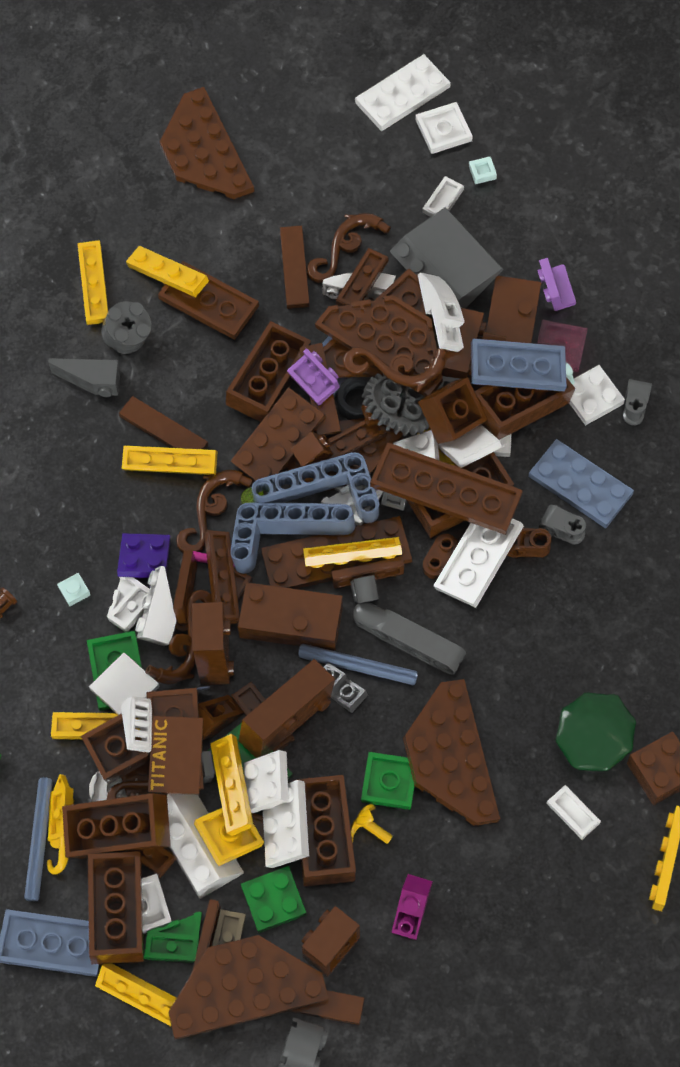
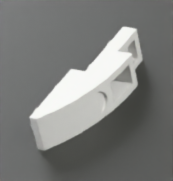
(333, 285)
(445, 309)

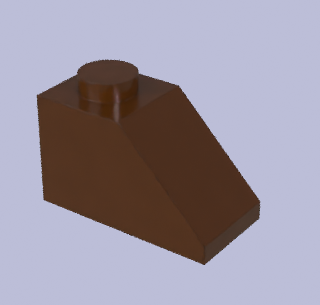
(218, 715)

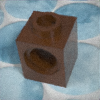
(312, 449)

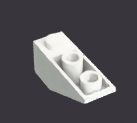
(158, 616)

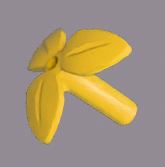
(365, 820)

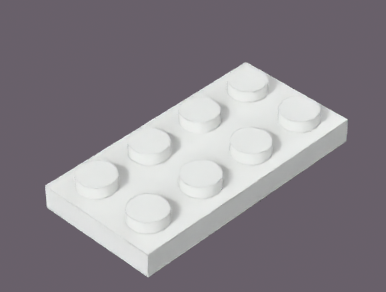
(402, 92)
(476, 562)

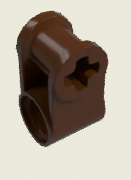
(526, 543)

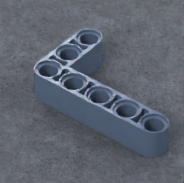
(322, 482)
(257, 519)

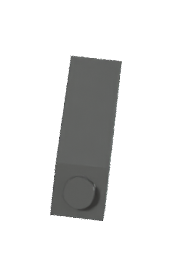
(92, 375)

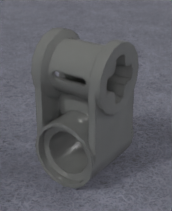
(636, 401)
(562, 524)
(364, 589)

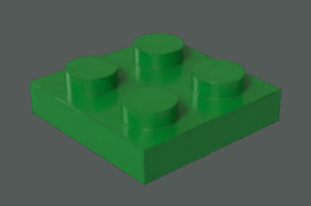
(388, 781)
(273, 899)

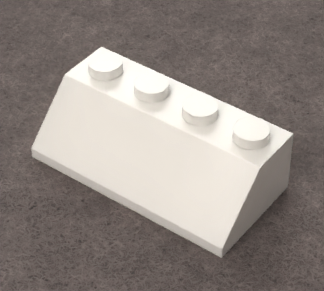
(190, 848)

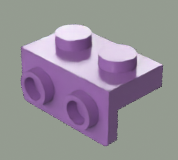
(558, 285)
(314, 377)

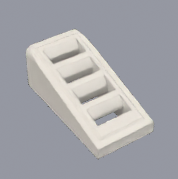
(141, 709)

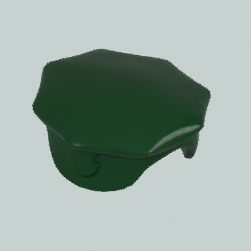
(595, 732)

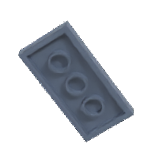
(518, 365)
(581, 483)
(46, 943)

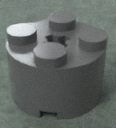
(131, 316)
(303, 1044)

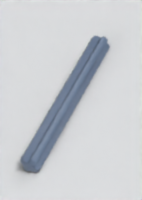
(358, 664)
(38, 840)

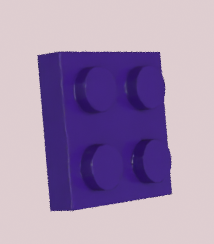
(142, 554)

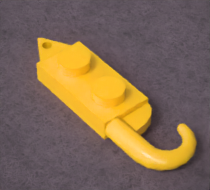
(60, 796)

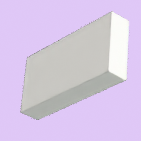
(444, 196)
(573, 812)

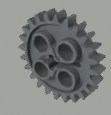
(383, 400)

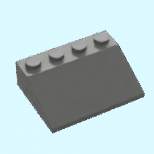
(449, 251)

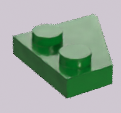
(175, 941)

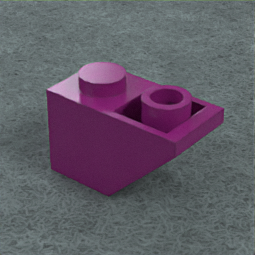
(411, 906)

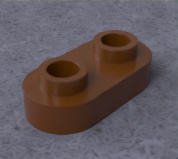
(439, 554)

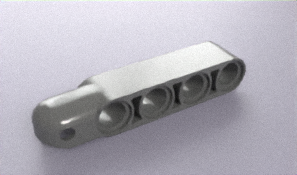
(409, 637)

